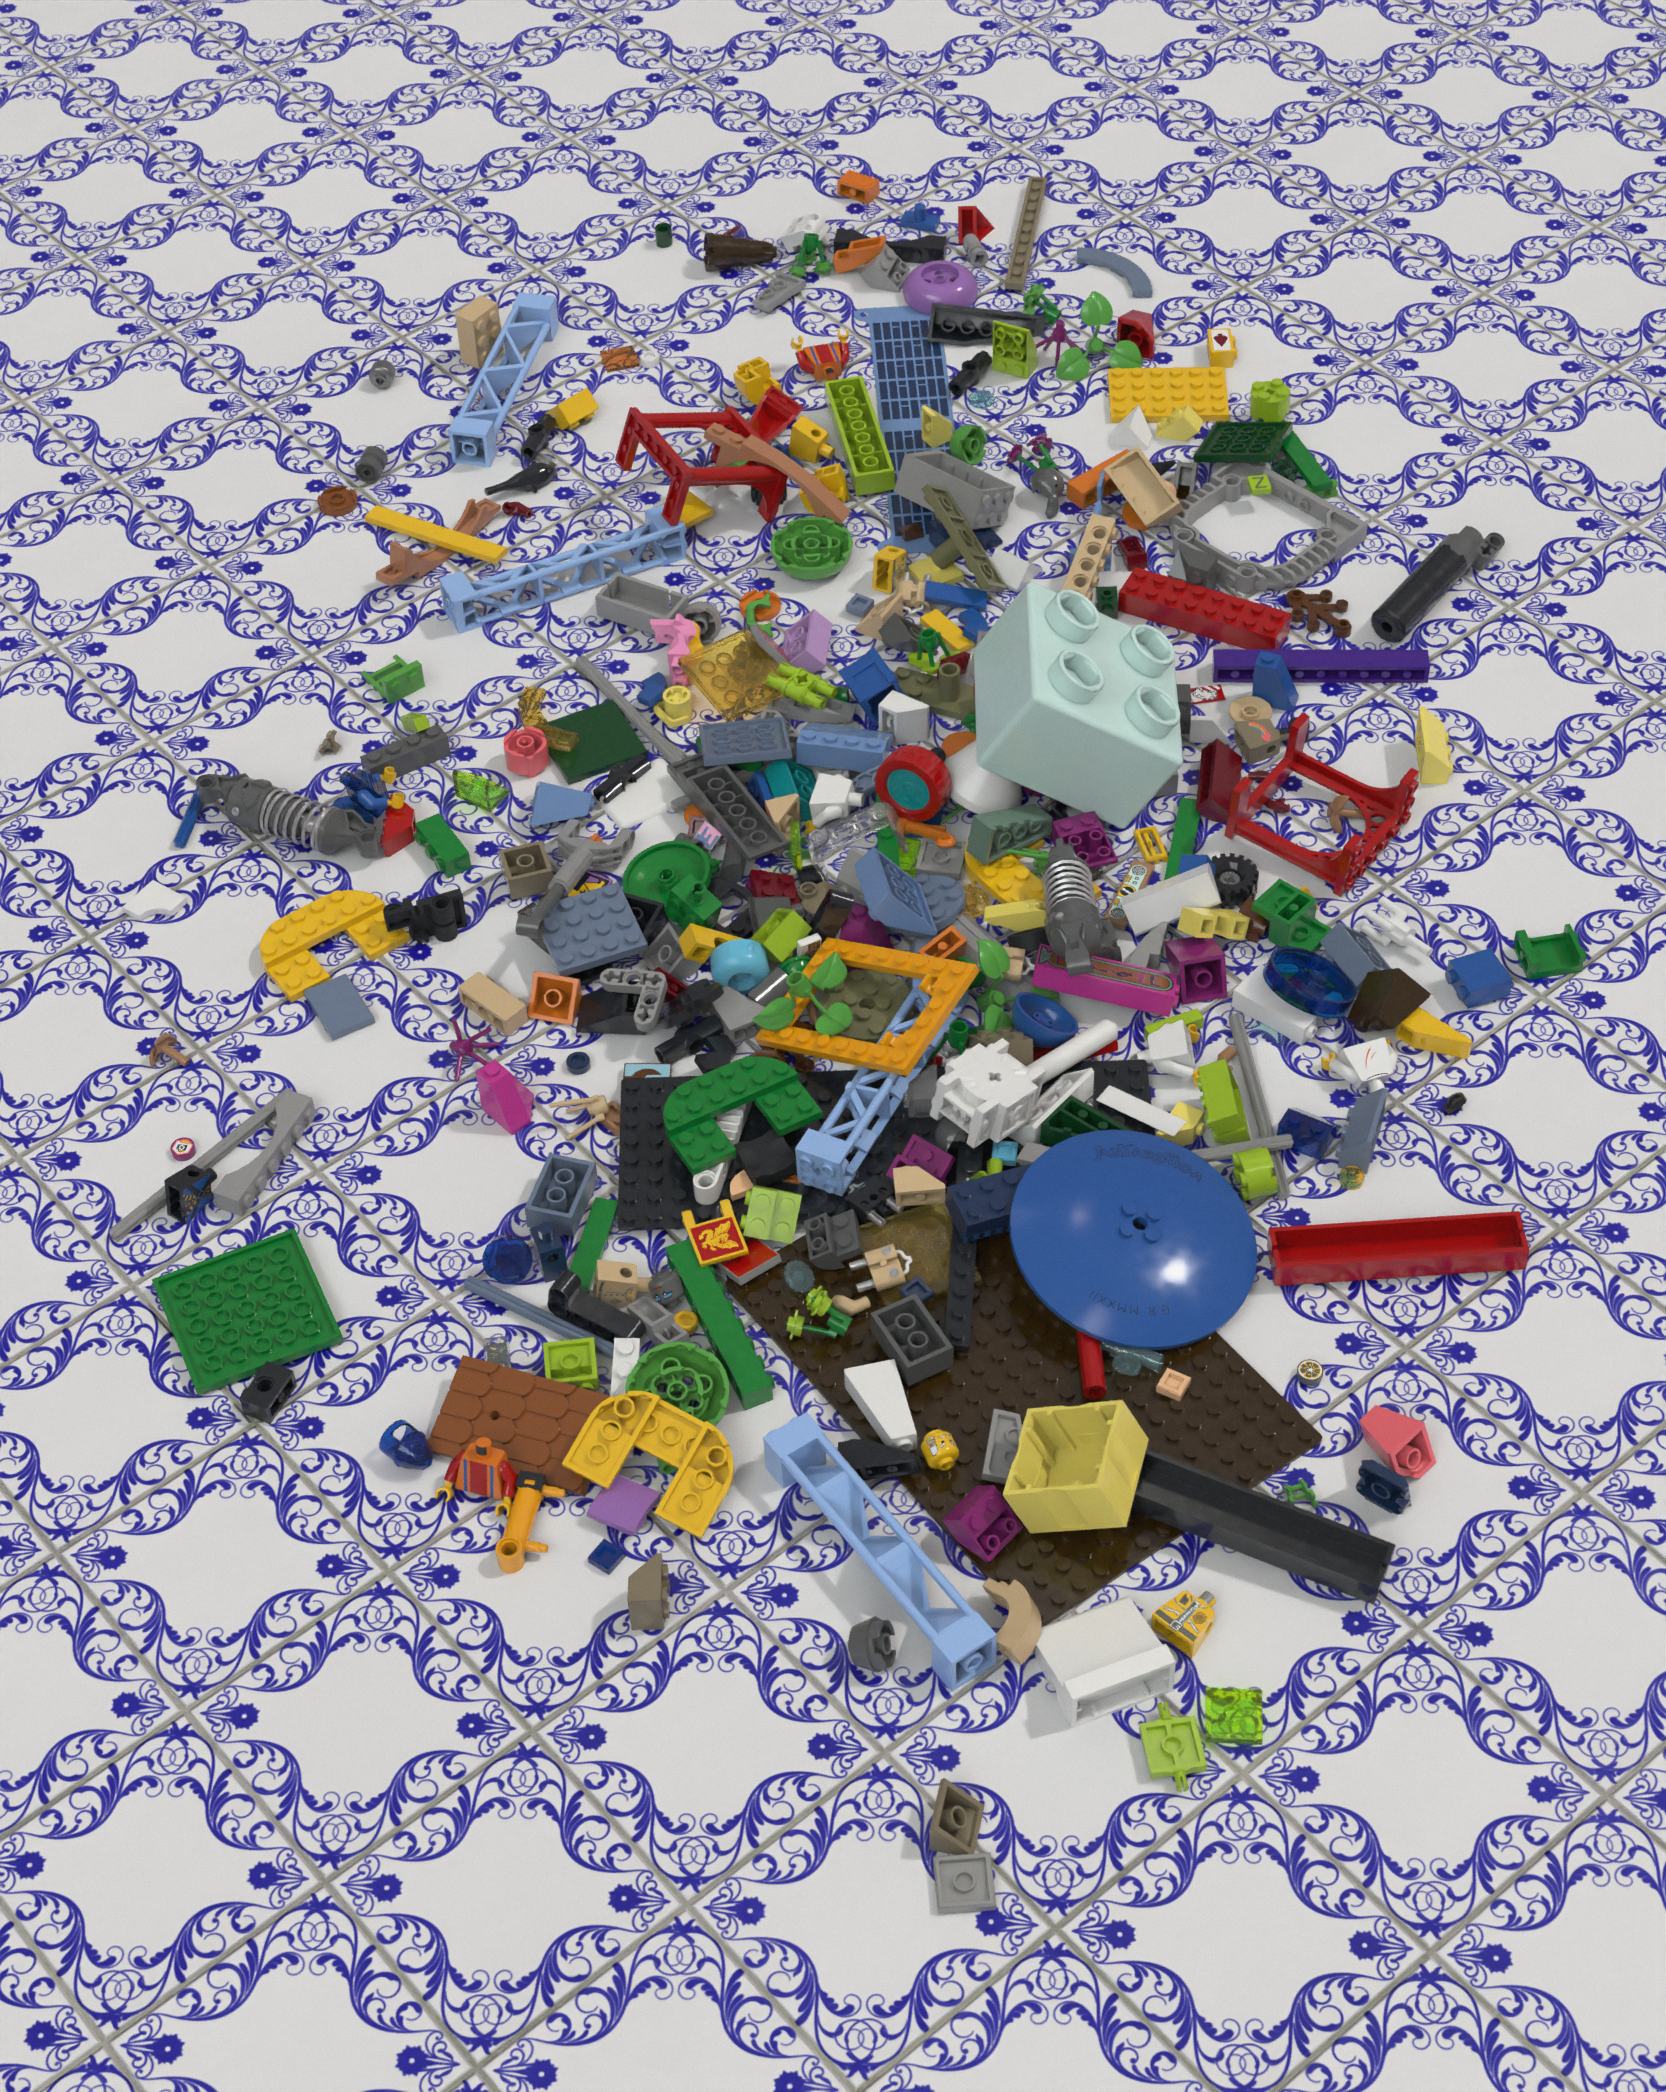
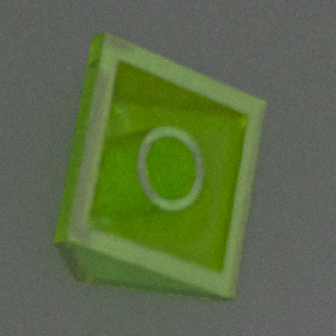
(478, 790)

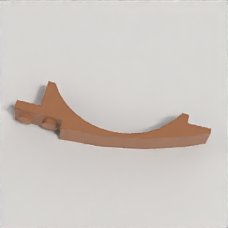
(737, 448)
(406, 563)

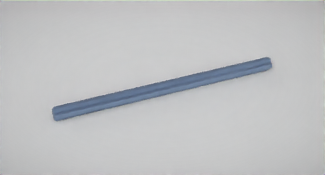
(536, 1314)

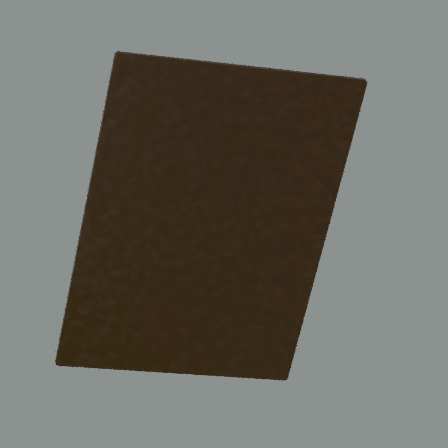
(1025, 1360)

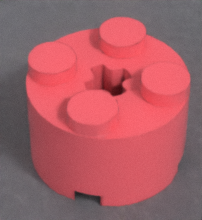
(526, 751)

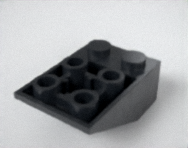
(609, 1012)

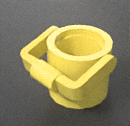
(676, 706)

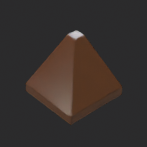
(910, 531)

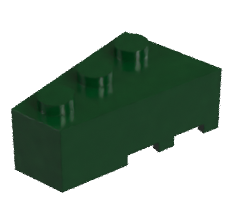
(1073, 1119)

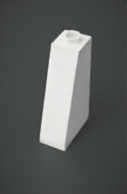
(1262, 1004)
(883, 1402)

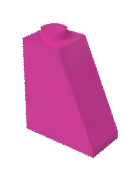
(504, 1097)

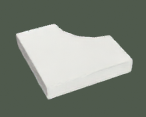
(154, 900)

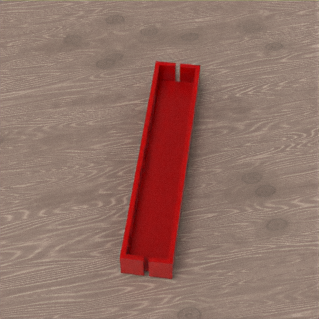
(1397, 1248)

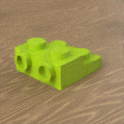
(771, 1214)
(572, 1362)

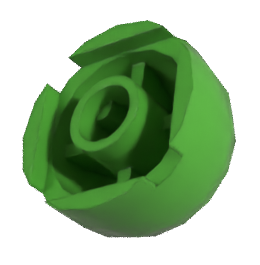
(968, 444)

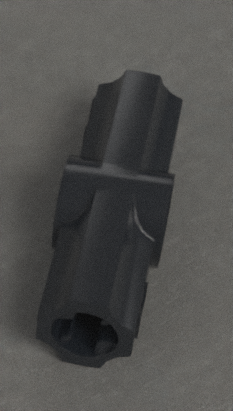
(970, 373)
(538, 436)
(619, 775)
(688, 1039)

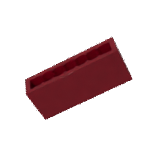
(1217, 778)

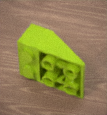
(1013, 350)

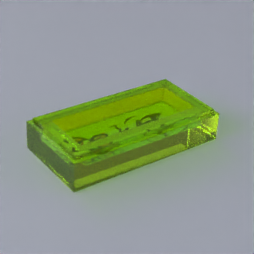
(796, 845)

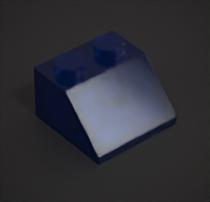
(1309, 1132)

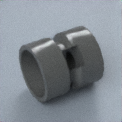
(371, 464)

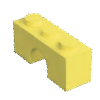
(1210, 921)

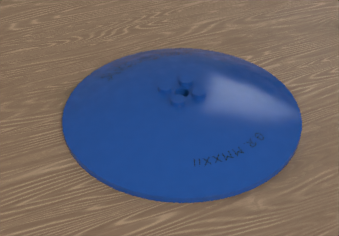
(1125, 1283)

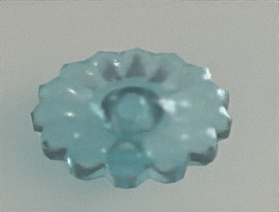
(981, 399)
(799, 1276)

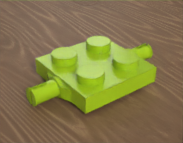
(1172, 1747)

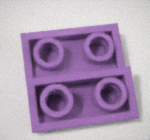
(624, 1505)

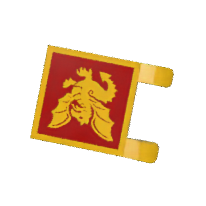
(717, 1238)

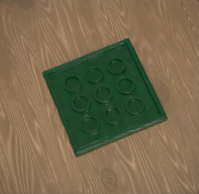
(1243, 442)
(603, 742)

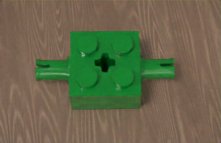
(693, 904)

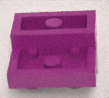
(926, 1156)

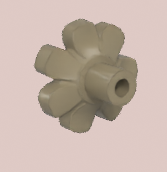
(329, 743)

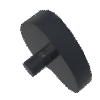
(1454, 1102)

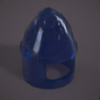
(411, 1451)

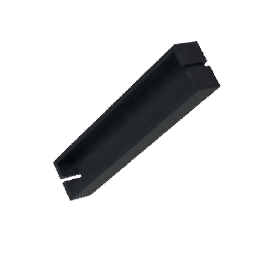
(1262, 1527)

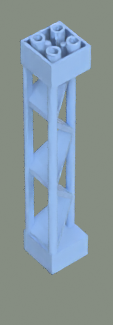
(475, 432)
(959, 1636)

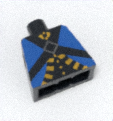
(188, 1192)

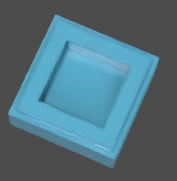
(1006, 1152)

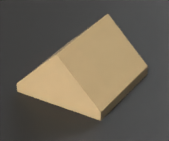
(879, 616)
(783, 812)

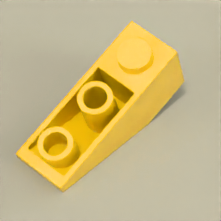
(1430, 1034)

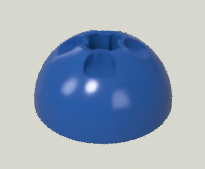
(1043, 1020)

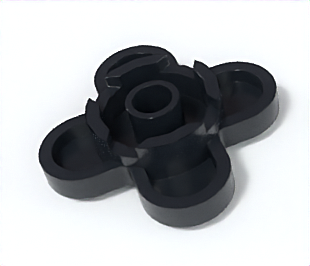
(689, 1004)

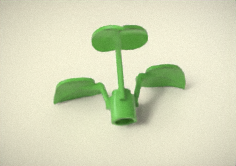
(1072, 363)
(993, 962)
(829, 975)

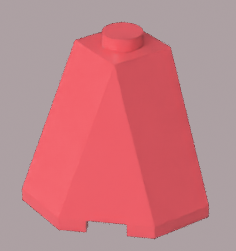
(1398, 1441)

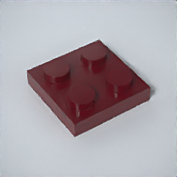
(773, 884)

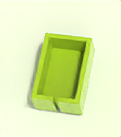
(1223, 1103)

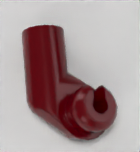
(517, 508)

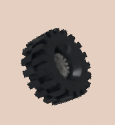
(1241, 874)

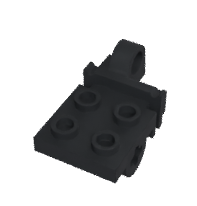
(431, 916)

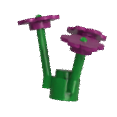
(1041, 445)

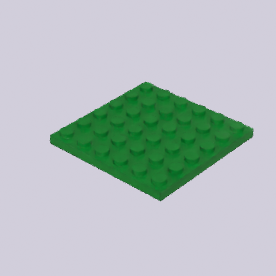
(246, 1311)

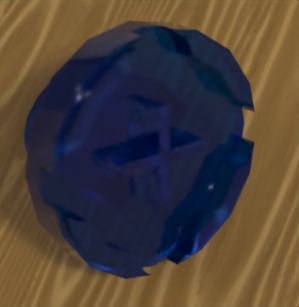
(507, 1259)

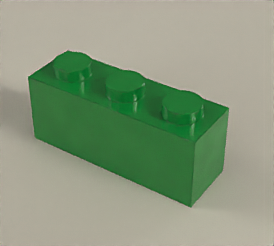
(442, 846)

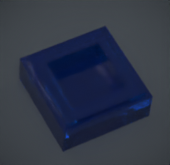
(606, 1556)

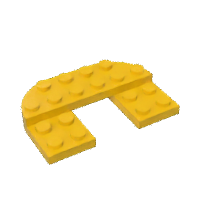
(1008, 878)
(288, 938)
(667, 1434)

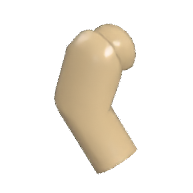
(848, 1306)

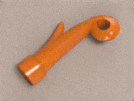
(943, 838)

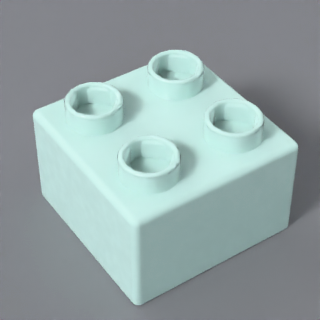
(1077, 704)

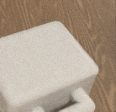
(643, 799)

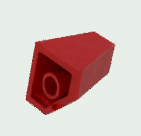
(1137, 328)

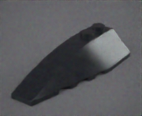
(975, 325)

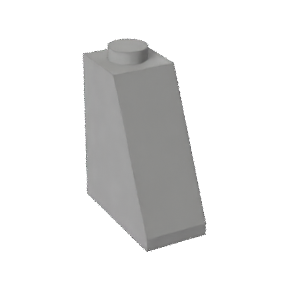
(736, 1015)

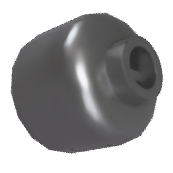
(382, 374)

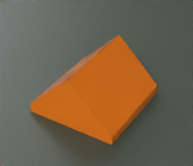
(554, 998)

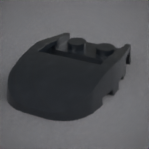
(742, 924)

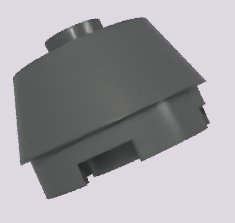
(871, 1644)

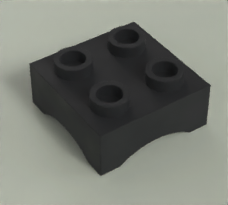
(766, 1159)

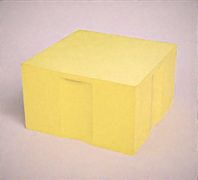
(1076, 1467)

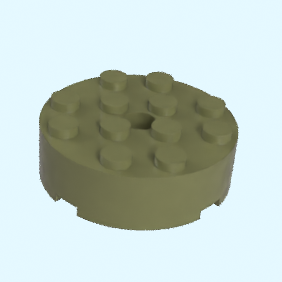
(873, 1002)

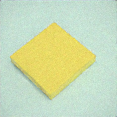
(948, 575)

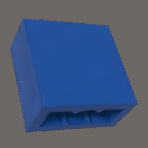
(1478, 978)

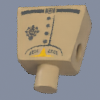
(618, 1283)

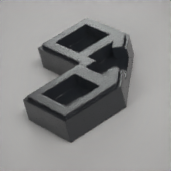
(721, 1053)

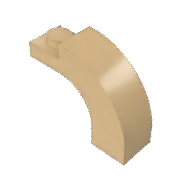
(1024, 1624)

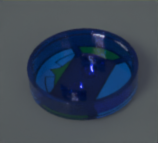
(1309, 982)

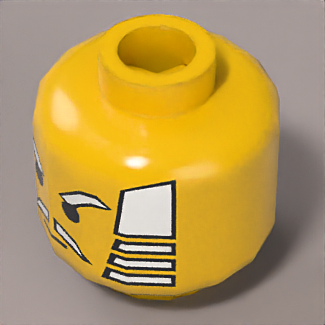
(940, 1450)

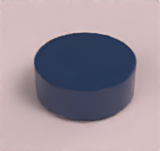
(578, 1063)

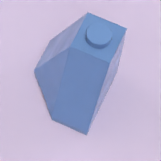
(558, 803)

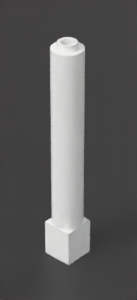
(1077, 1049)

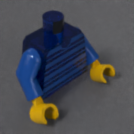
(370, 791)

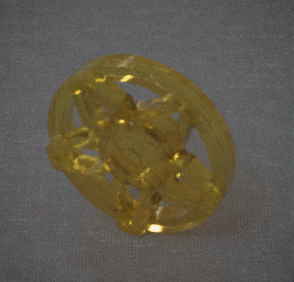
(974, 900)

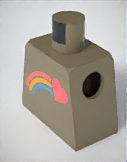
(1258, 739)

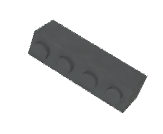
(408, 753)

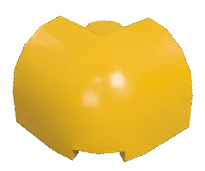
(754, 379)
(833, 479)

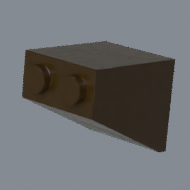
(1385, 1000)

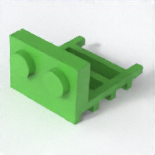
(396, 679)

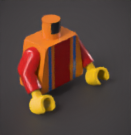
(823, 360)
(482, 1472)

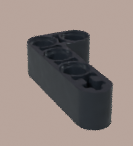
(830, 914)
(588, 1312)

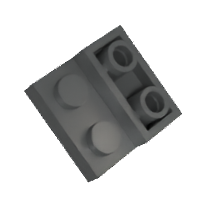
(833, 1239)

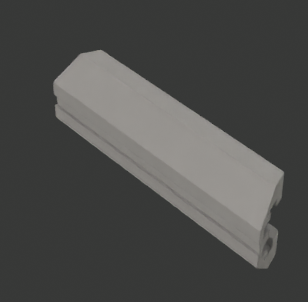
(972, 932)

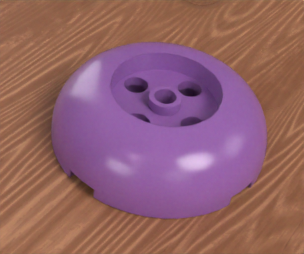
(939, 283)

